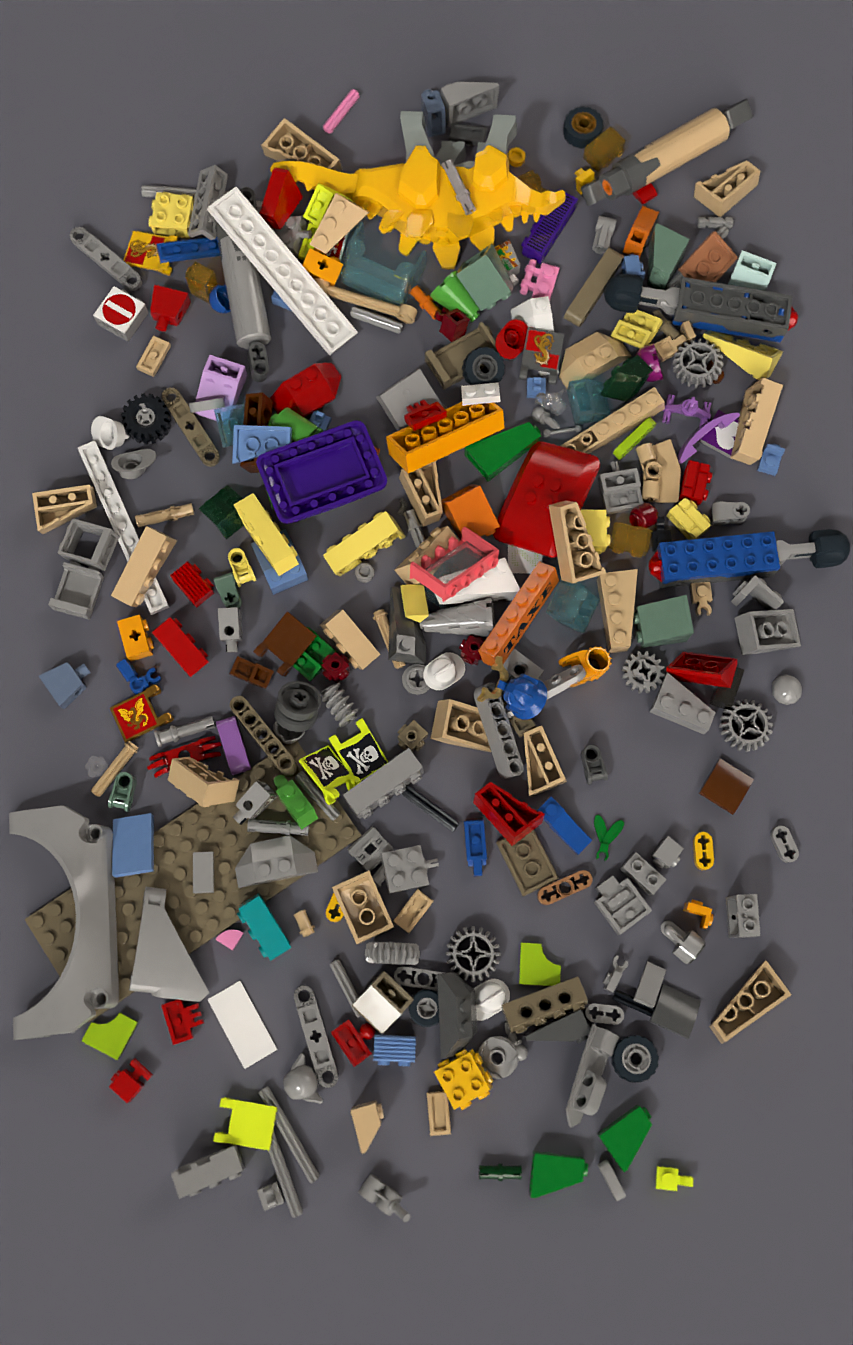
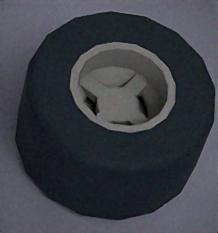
(425, 1008)

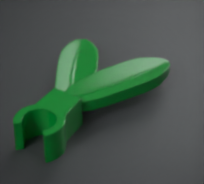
(606, 837)

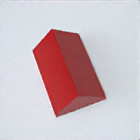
(703, 669)

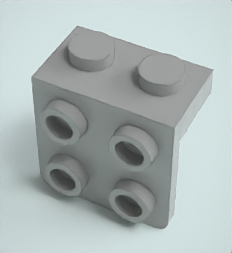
(760, 591)

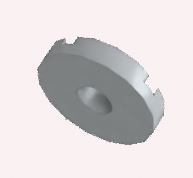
(508, 1051)

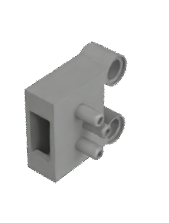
(404, 393)

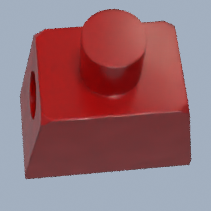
(168, 306)

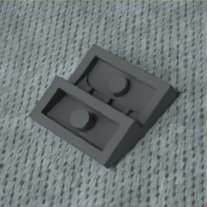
(675, 1011)

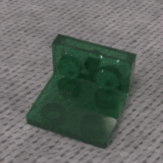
(222, 512)

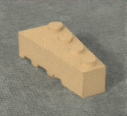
(755, 414)

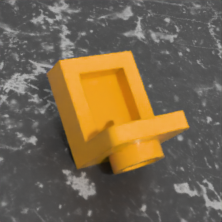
(696, 907)

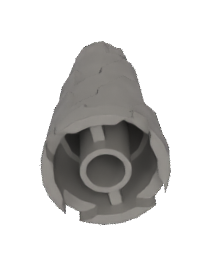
(465, 619)

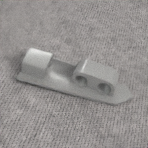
(588, 1084)

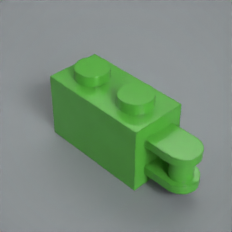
(295, 801)

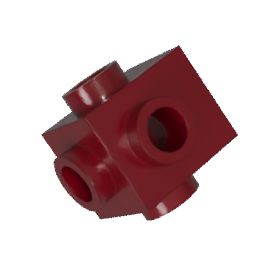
(469, 655)
(335, 674)

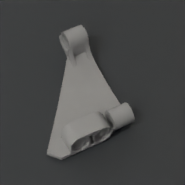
(161, 958)

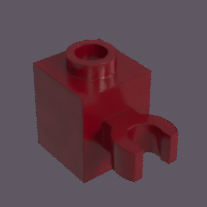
(453, 323)

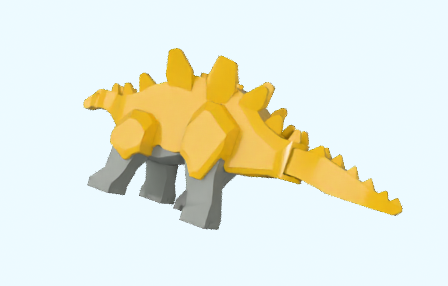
(419, 195)

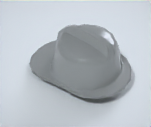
(134, 463)

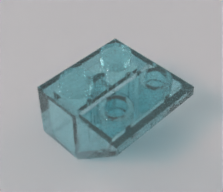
(586, 401)
(573, 605)

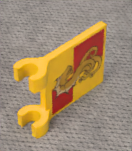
(144, 254)

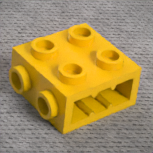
(464, 1078)

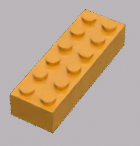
(459, 429)

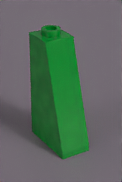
(501, 450)

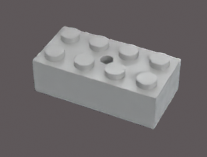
(383, 784)

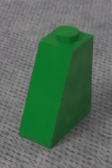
(626, 1135)
(554, 1172)

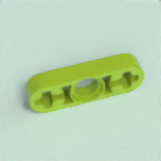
(634, 438)

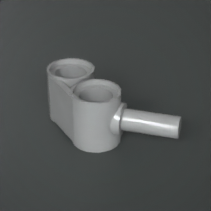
(385, 1197)

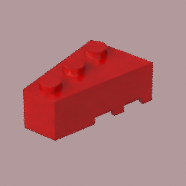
(180, 646)
(507, 814)

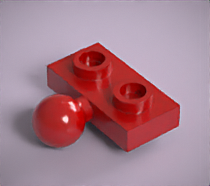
(352, 1041)

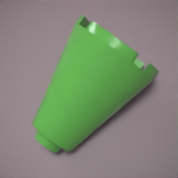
(453, 295)

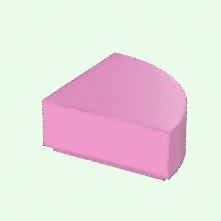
(230, 938)

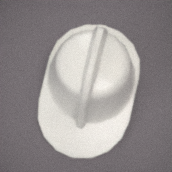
(108, 432)
(444, 671)
(490, 997)

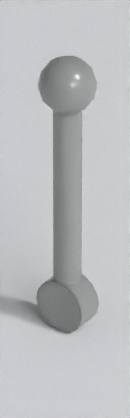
(547, 432)

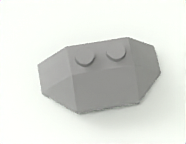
(274, 861)

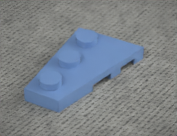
(255, 440)

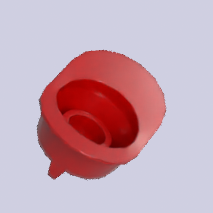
(511, 339)

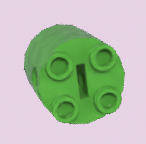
(300, 426)

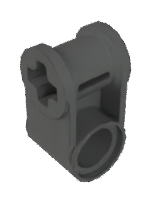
(593, 766)

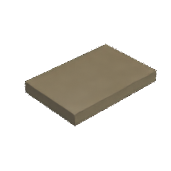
(528, 863)

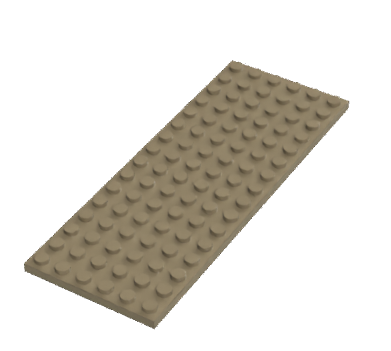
(197, 915)

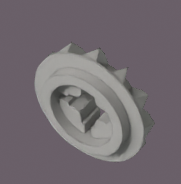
(409, 674)

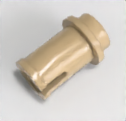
(304, 923)

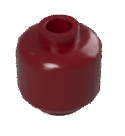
(643, 516)

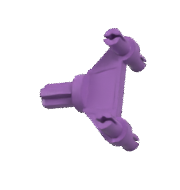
(688, 408)

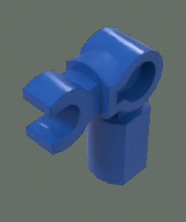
(130, 675)

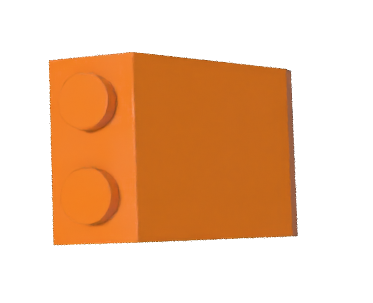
(470, 510)

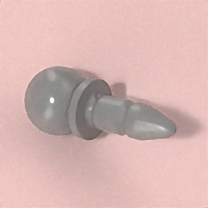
(540, 415)
(521, 1049)

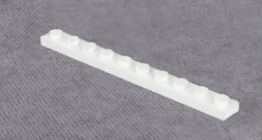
(118, 516)

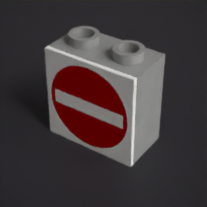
(121, 313)

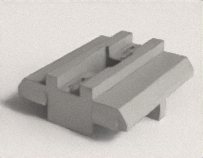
(368, 838)

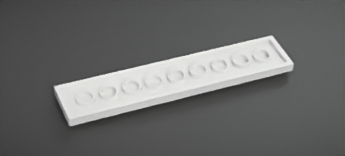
(282, 270)

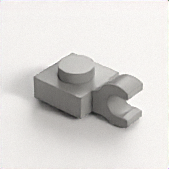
(612, 979)

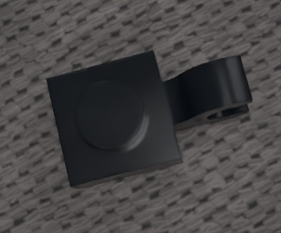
(660, 534)

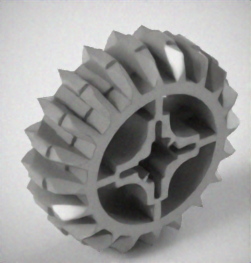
(707, 354)
(753, 729)
(392, 953)
(490, 953)

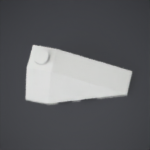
(536, 315)

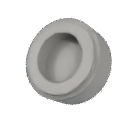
(364, 572)

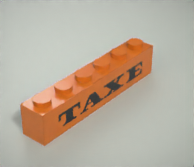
(519, 614)

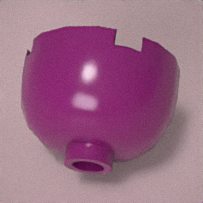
(649, 355)

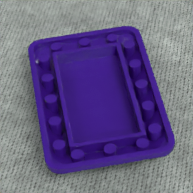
(321, 472)

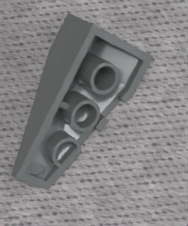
(405, 635)

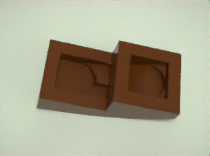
(251, 673)

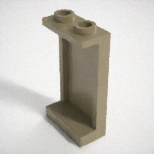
(448, 361)

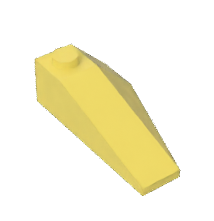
(755, 360)

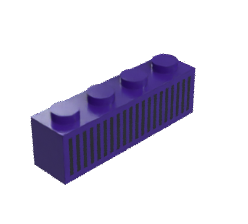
(547, 230)

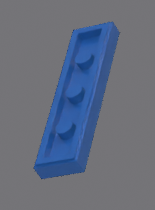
(187, 249)

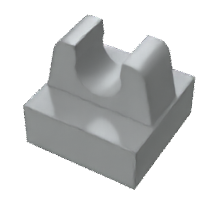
(270, 1196)

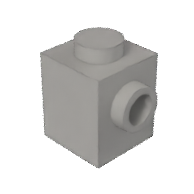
(667, 853)

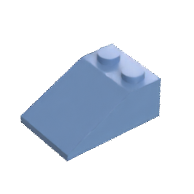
(286, 580)

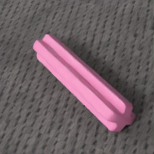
(341, 111)

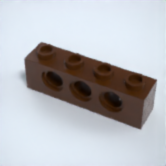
(256, 413)

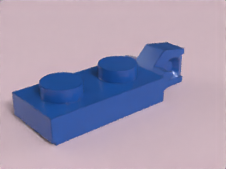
(475, 845)

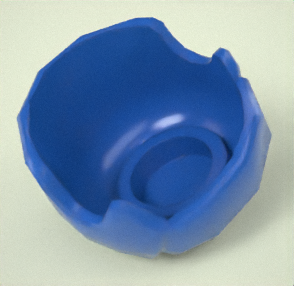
(219, 299)

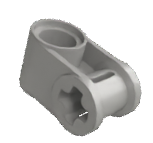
(727, 513)

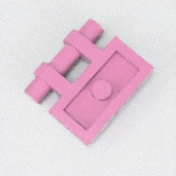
(545, 282)

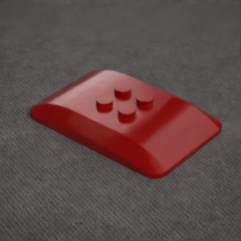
(545, 478)

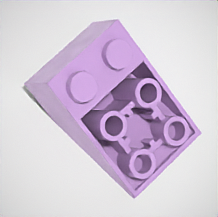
(220, 380)

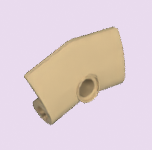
(663, 460)

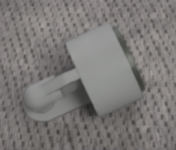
(687, 944)

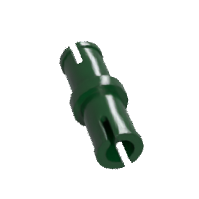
(500, 1172)

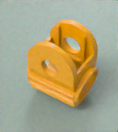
(596, 653)

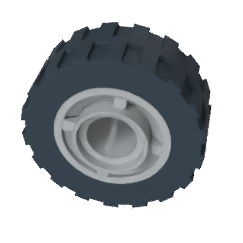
(647, 1059)

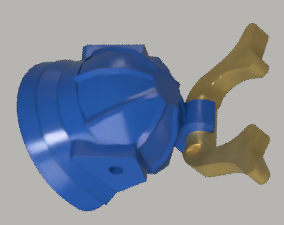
(523, 694)

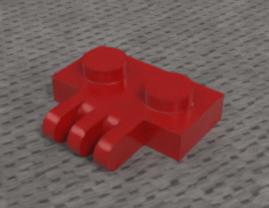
(424, 415)
(180, 1020)

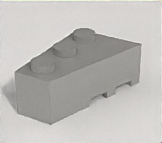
(681, 706)
(208, 1171)

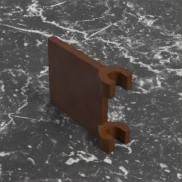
(287, 641)

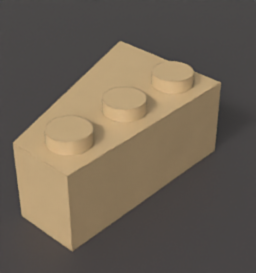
(727, 189)
(423, 493)
(349, 639)
(542, 764)

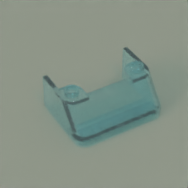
(375, 278)

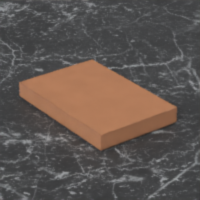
(709, 260)

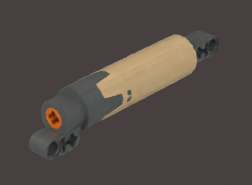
(667, 153)

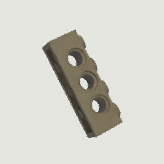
(570, 988)

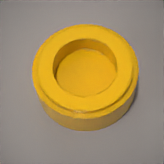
(516, 157)

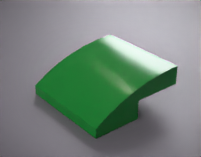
(311, 660)

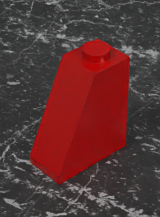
(280, 198)

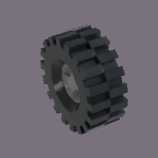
(143, 410)

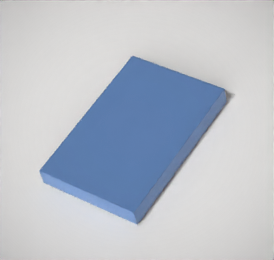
(133, 845)

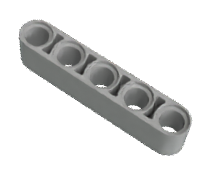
(499, 734)

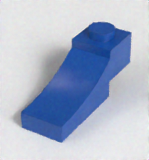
(564, 826)

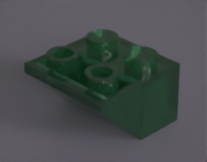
(626, 379)

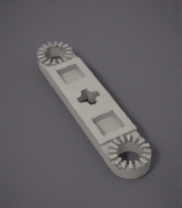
(114, 266)
(559, 683)
(319, 1051)

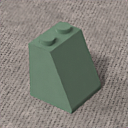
(664, 256)
(485, 278)
(663, 622)

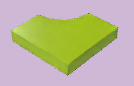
(536, 968)
(112, 1036)

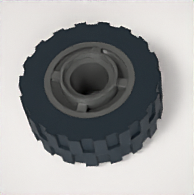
(490, 359)

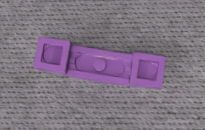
(688, 450)

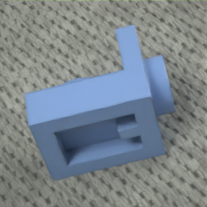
(770, 459)

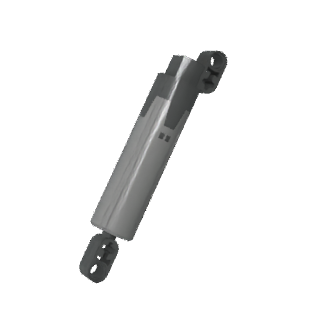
(245, 299)

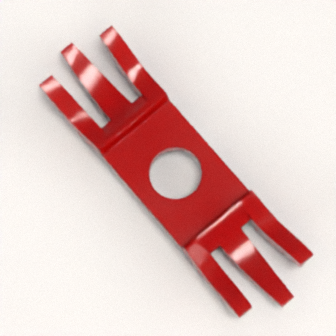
(195, 750)

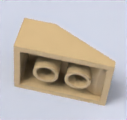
(459, 725)
(363, 907)

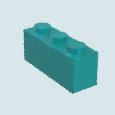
(263, 927)

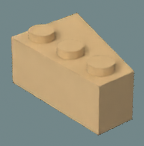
(337, 223)
(61, 505)
(438, 537)
(200, 783)

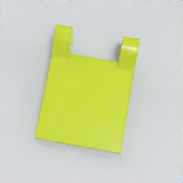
(249, 1124)

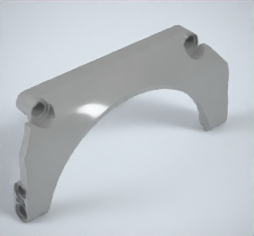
(94, 957)

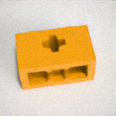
(331, 269)
(128, 629)

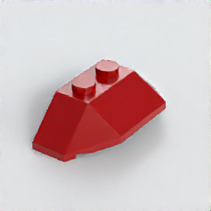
(308, 389)

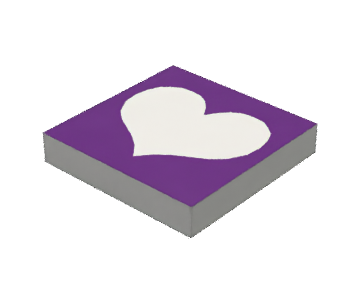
(721, 439)

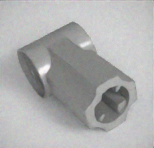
(604, 231)

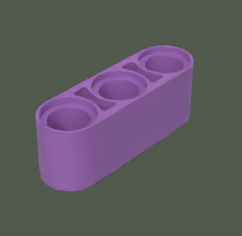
(233, 745)

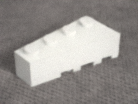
(495, 584)

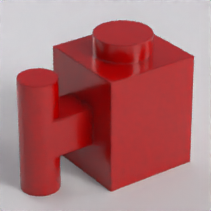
(128, 1084)

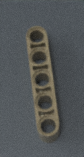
(594, 287)
(269, 741)

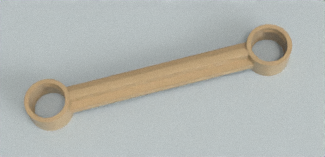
(403, 312)

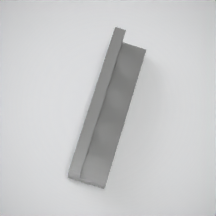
(214, 189)

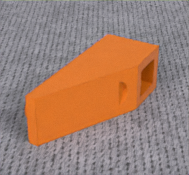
(640, 231)

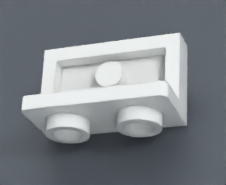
(480, 394)

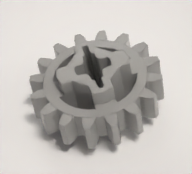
(641, 663)

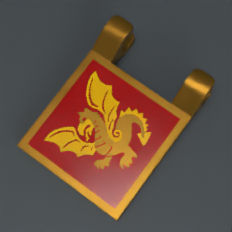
(138, 716)

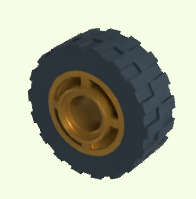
(582, 126)

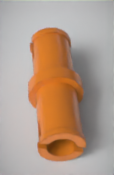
(425, 301)

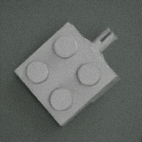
(293, 233)
(620, 489)
(406, 869)

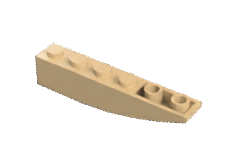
(618, 423)

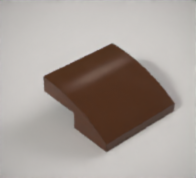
(726, 786)

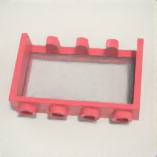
(457, 565)

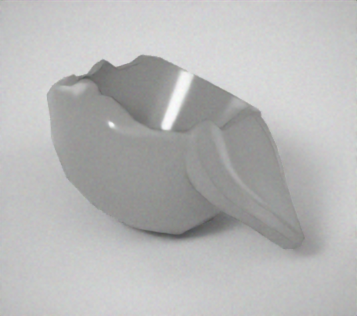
(302, 1082)

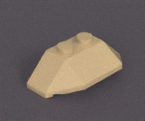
(592, 357)

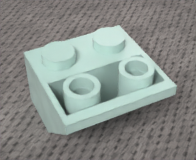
(752, 272)

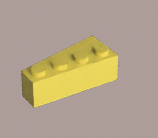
(266, 534)
(363, 543)

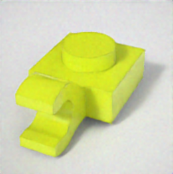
(668, 1179)

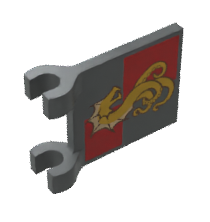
(542, 353)

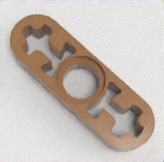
(580, 886)

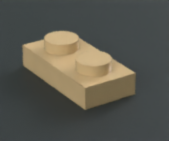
(153, 356)

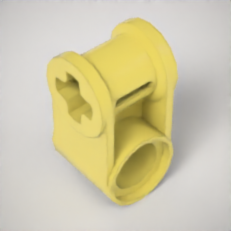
(241, 570)

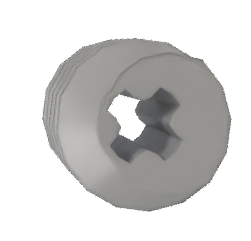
(339, 704)

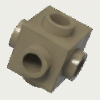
(415, 731)

